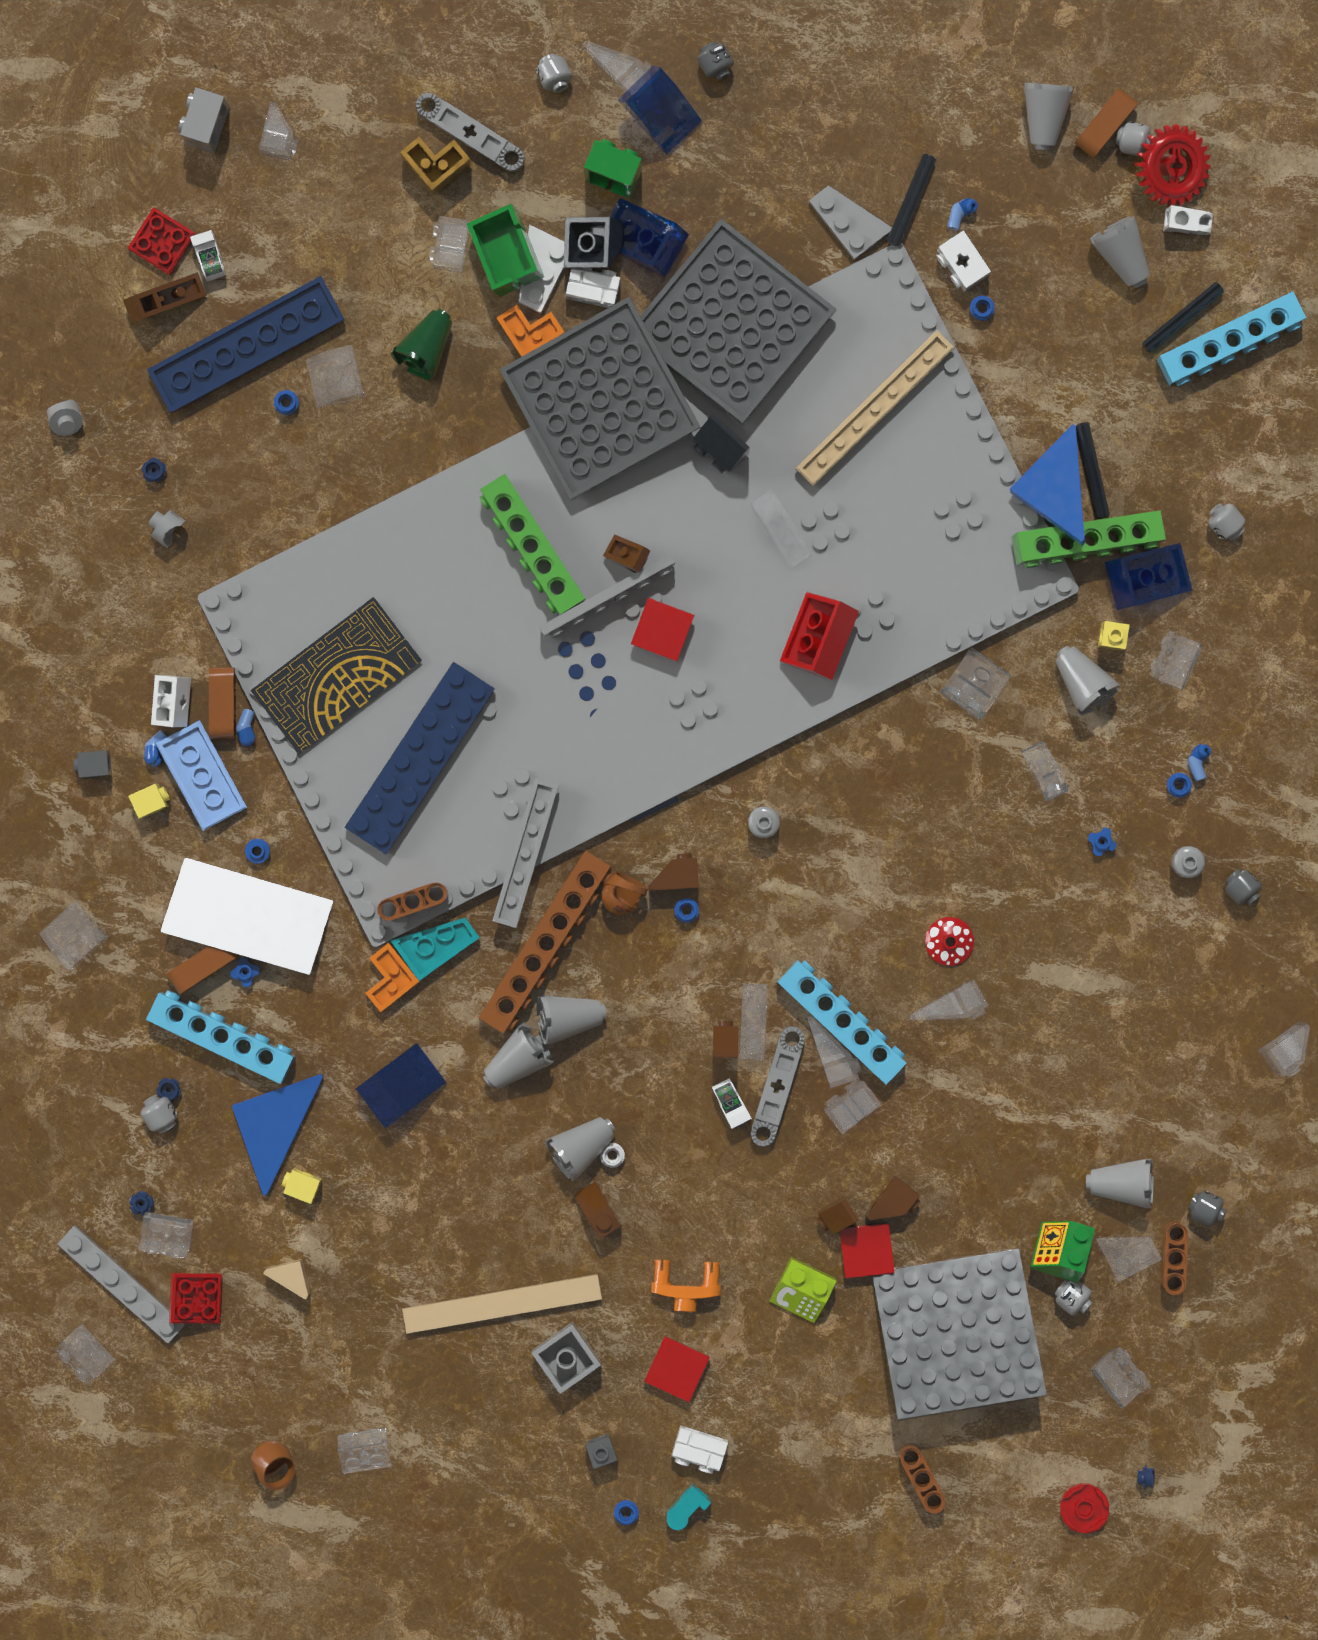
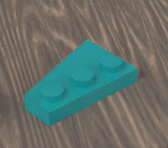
(435, 946)

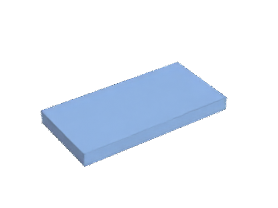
(201, 775)

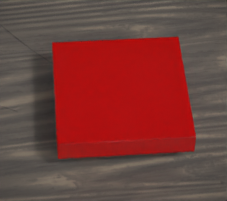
(161, 241)
(662, 629)
(867, 1250)
(195, 1298)
(676, 1368)

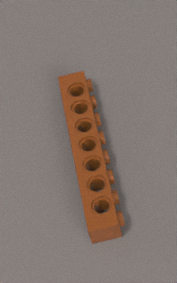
(506, 1021)

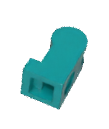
(685, 1506)

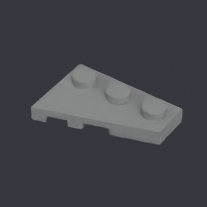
(849, 222)

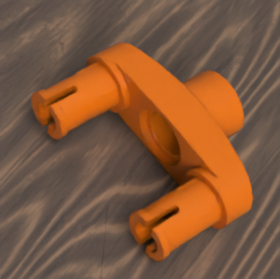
(686, 1296)

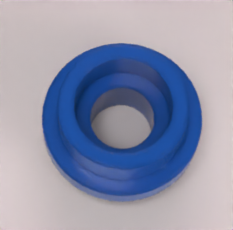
(985, 301)
(286, 394)
(1187, 785)
(264, 854)
(686, 918)
(626, 1520)

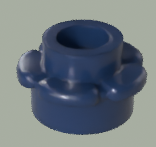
(160, 470)
(173, 1084)
(141, 1196)
(1146, 1477)

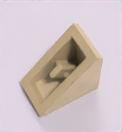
(291, 1276)

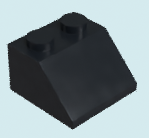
(592, 241)
(720, 445)

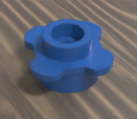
(1109, 844)
(252, 970)

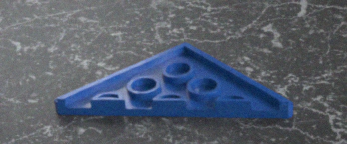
(1054, 486)
(271, 1124)

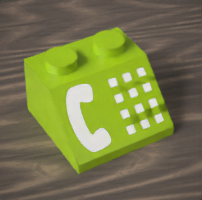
(803, 1289)

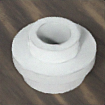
(620, 1155)

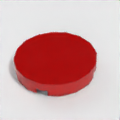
(1084, 1508)

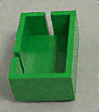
(609, 163)
(505, 250)

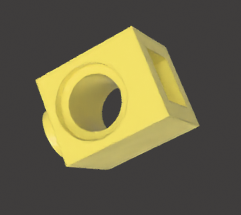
(1113, 635)
(149, 800)
(301, 1185)

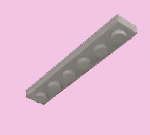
(598, 602)
(525, 853)
(119, 1283)

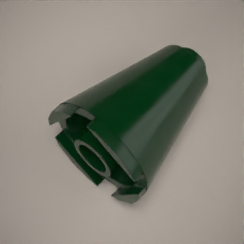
(424, 345)

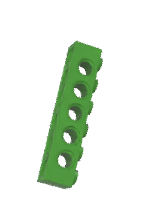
(503, 489)
(1148, 523)

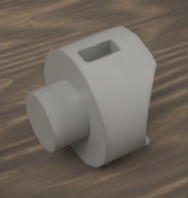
(65, 418)
(164, 526)

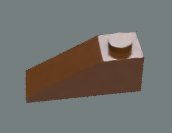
(164, 297)

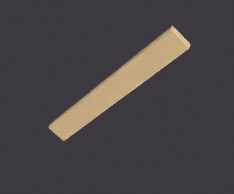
(875, 408)
(502, 1303)

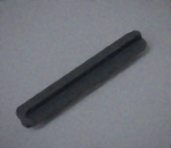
(911, 200)
(1182, 317)
(1092, 470)

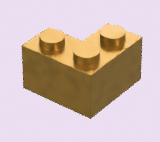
(437, 169)

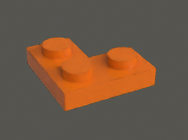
(527, 336)
(397, 978)

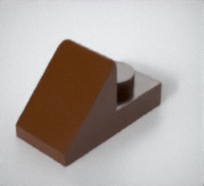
(626, 553)

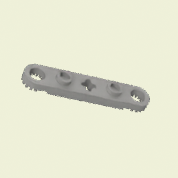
(455, 121)
(782, 1068)

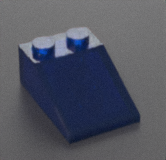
(660, 108)
(649, 237)
(1148, 576)
(401, 1085)

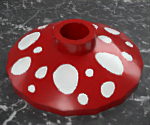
(936, 941)

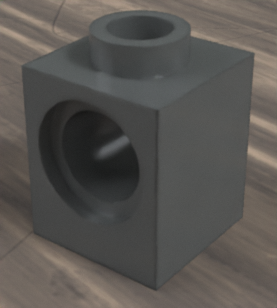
(93, 764)
(601, 1450)

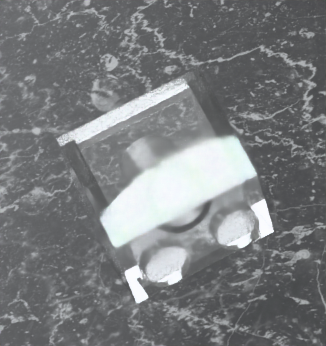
(335, 376)
(975, 683)
(73, 935)
(1287, 1050)

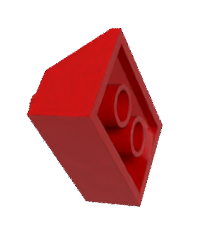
(819, 635)

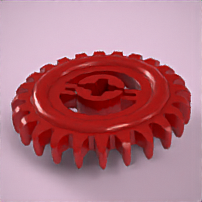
(1157, 164)

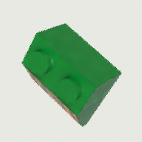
(1062, 1249)

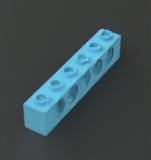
(1285, 306)
(161, 1015)
(885, 1069)

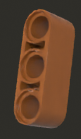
(1106, 123)
(222, 703)
(400, 903)
(199, 968)
(1179, 1269)
(926, 1489)

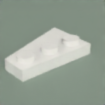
(551, 260)

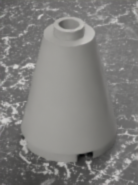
(1046, 112)
(1123, 251)
(1085, 680)
(567, 1017)
(518, 1058)
(580, 1146)
(1124, 1182)

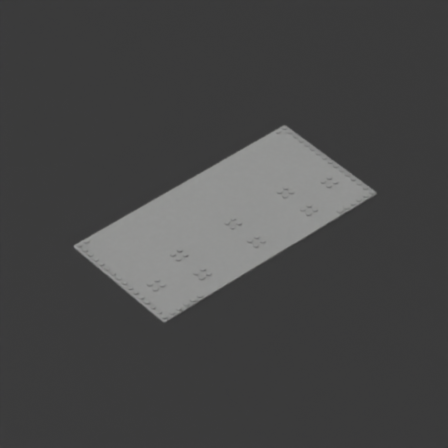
(898, 528)

